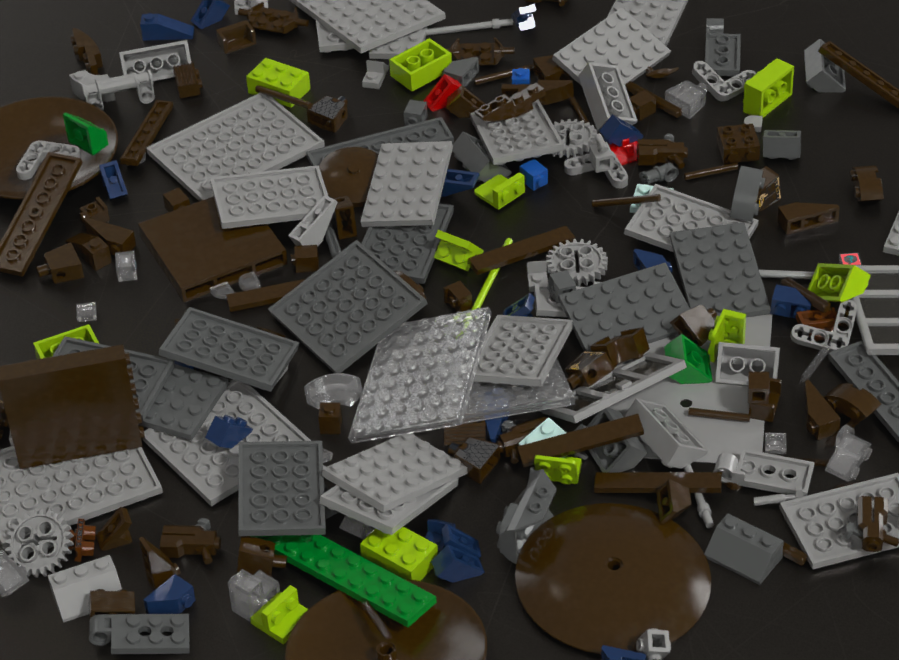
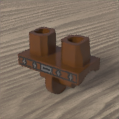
(84, 532)

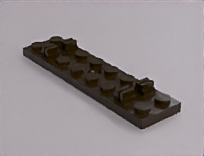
(45, 196)

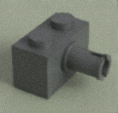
(782, 144)

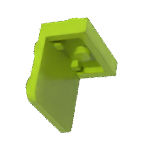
(500, 190)
(729, 328)
(559, 469)

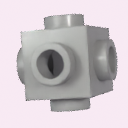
(654, 644)

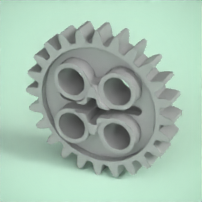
(580, 137)
(591, 261)
(40, 542)

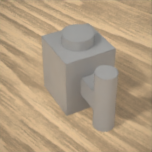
(601, 155)

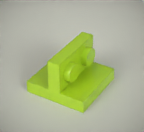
(455, 250)
(279, 615)

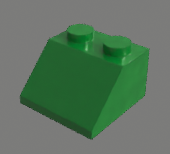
(85, 134)
(696, 360)

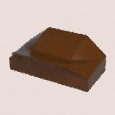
(817, 319)

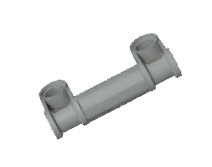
(142, 82)

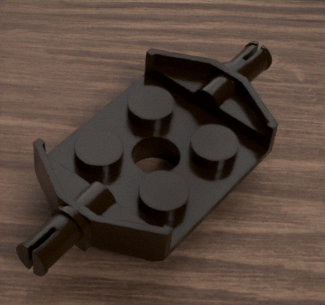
(262, 19)
(488, 52)

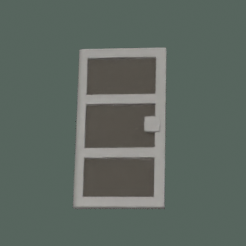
(879, 310)
(618, 386)

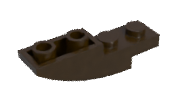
(86, 50)
(555, 90)
(507, 108)

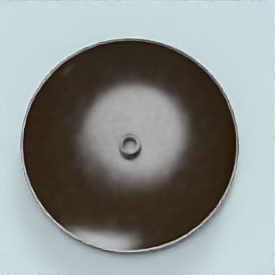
(43, 121)
(610, 576)
(342, 631)

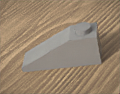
(314, 224)

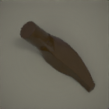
(659, 73)

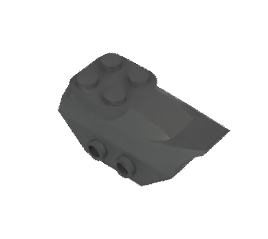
(525, 515)

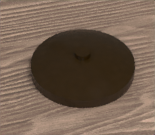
(349, 173)

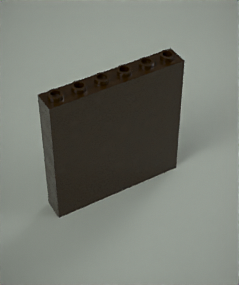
(201, 254)
(71, 406)

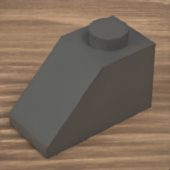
(463, 70)

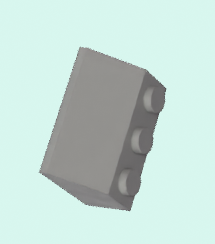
(737, 360)
(73, 586)

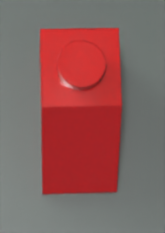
(438, 96)

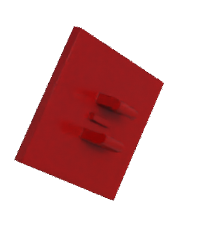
(626, 153)

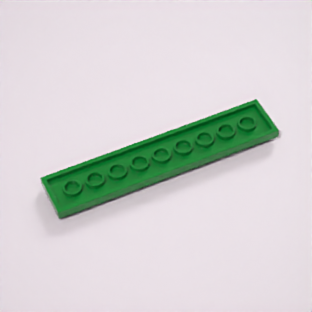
(355, 576)

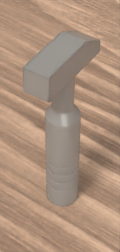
(778, 498)

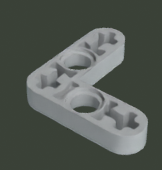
(703, 72)
(42, 149)
(577, 166)
(835, 335)

